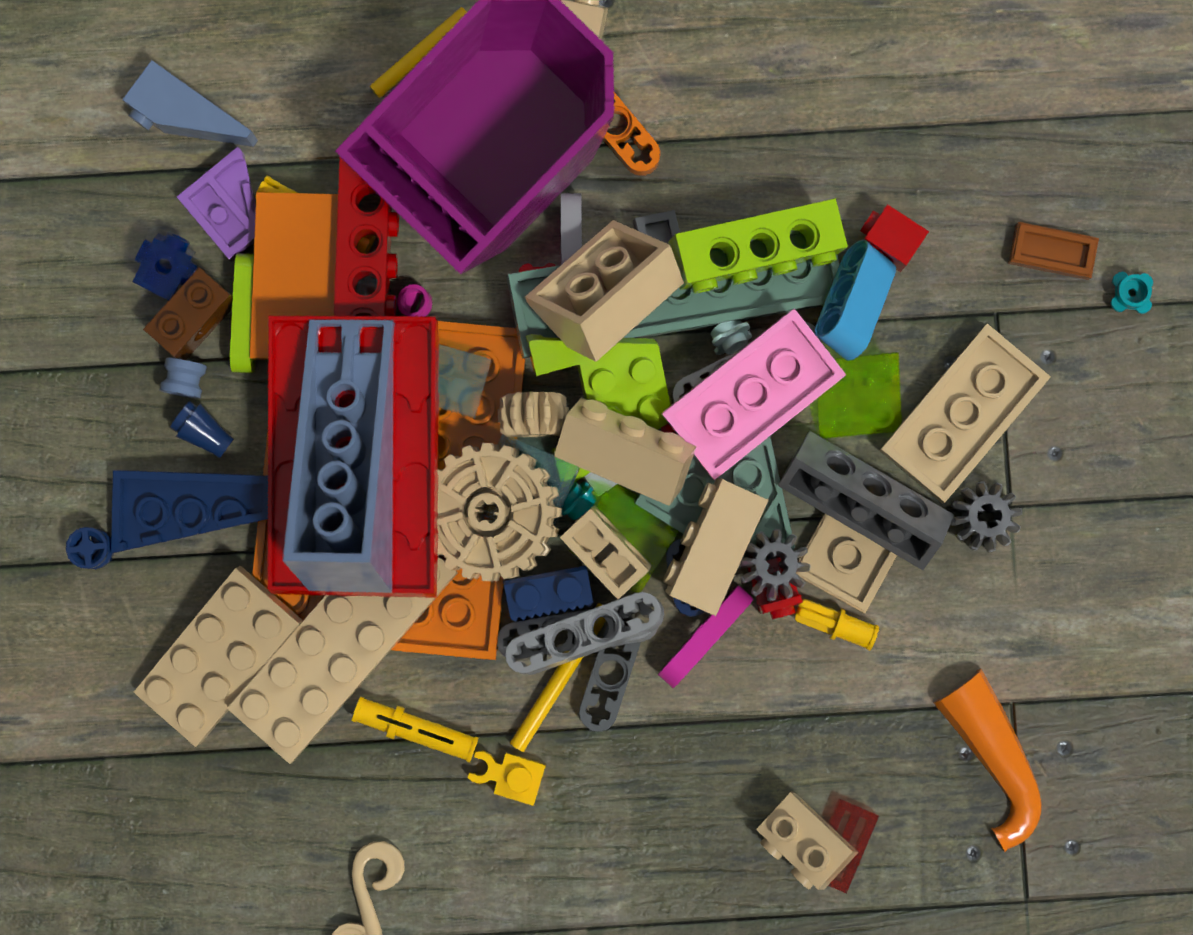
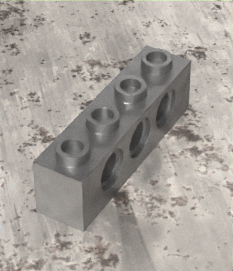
(866, 500)

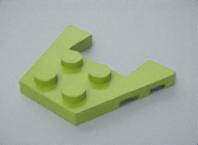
(624, 379)

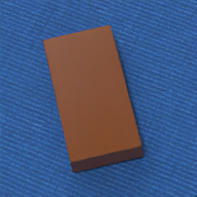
(1053, 251)

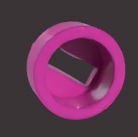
(408, 300)

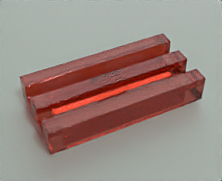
(856, 812)

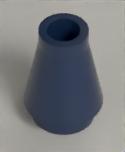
(201, 429)

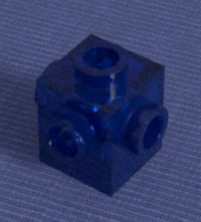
(154, 275)

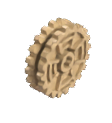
(523, 516)

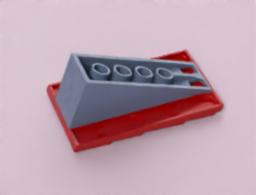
(353, 455)

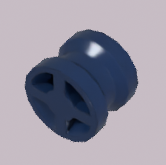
(81, 548)

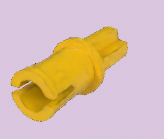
(837, 624)

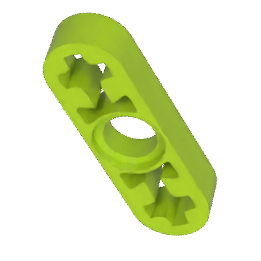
(241, 315)

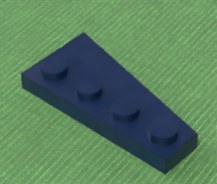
(178, 505)

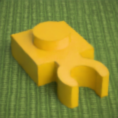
(515, 778)

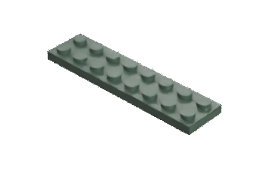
(686, 311)

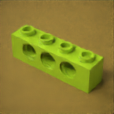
(816, 221)

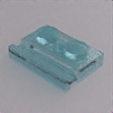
(461, 380)

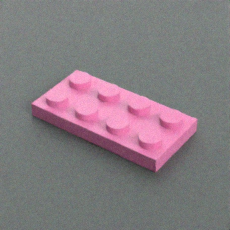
(754, 393)

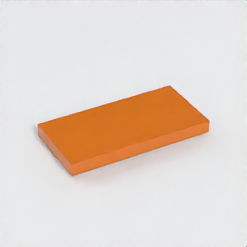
(292, 260)

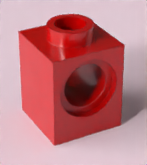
(894, 235)

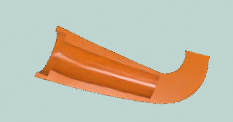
(989, 734)

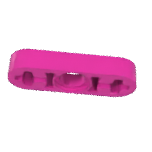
(705, 637)

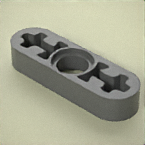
(610, 705)

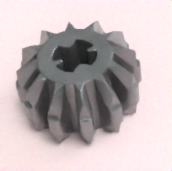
(979, 529)
(788, 563)

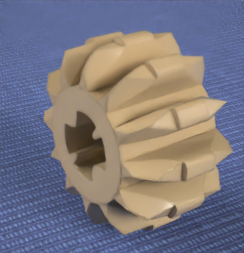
(532, 414)

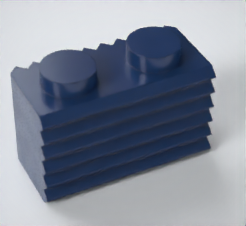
(548, 593)

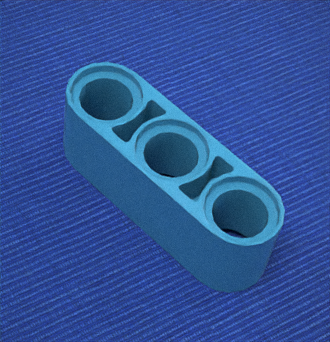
(855, 300)

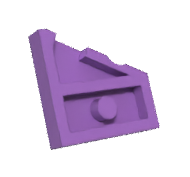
(224, 204)

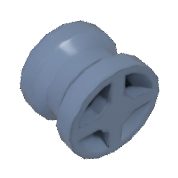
(183, 378)

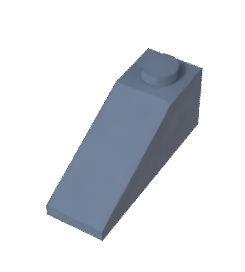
(179, 110)

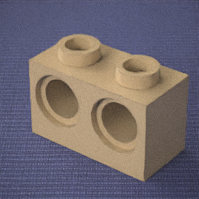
(606, 552)

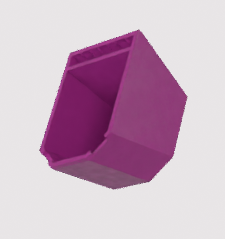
(489, 126)

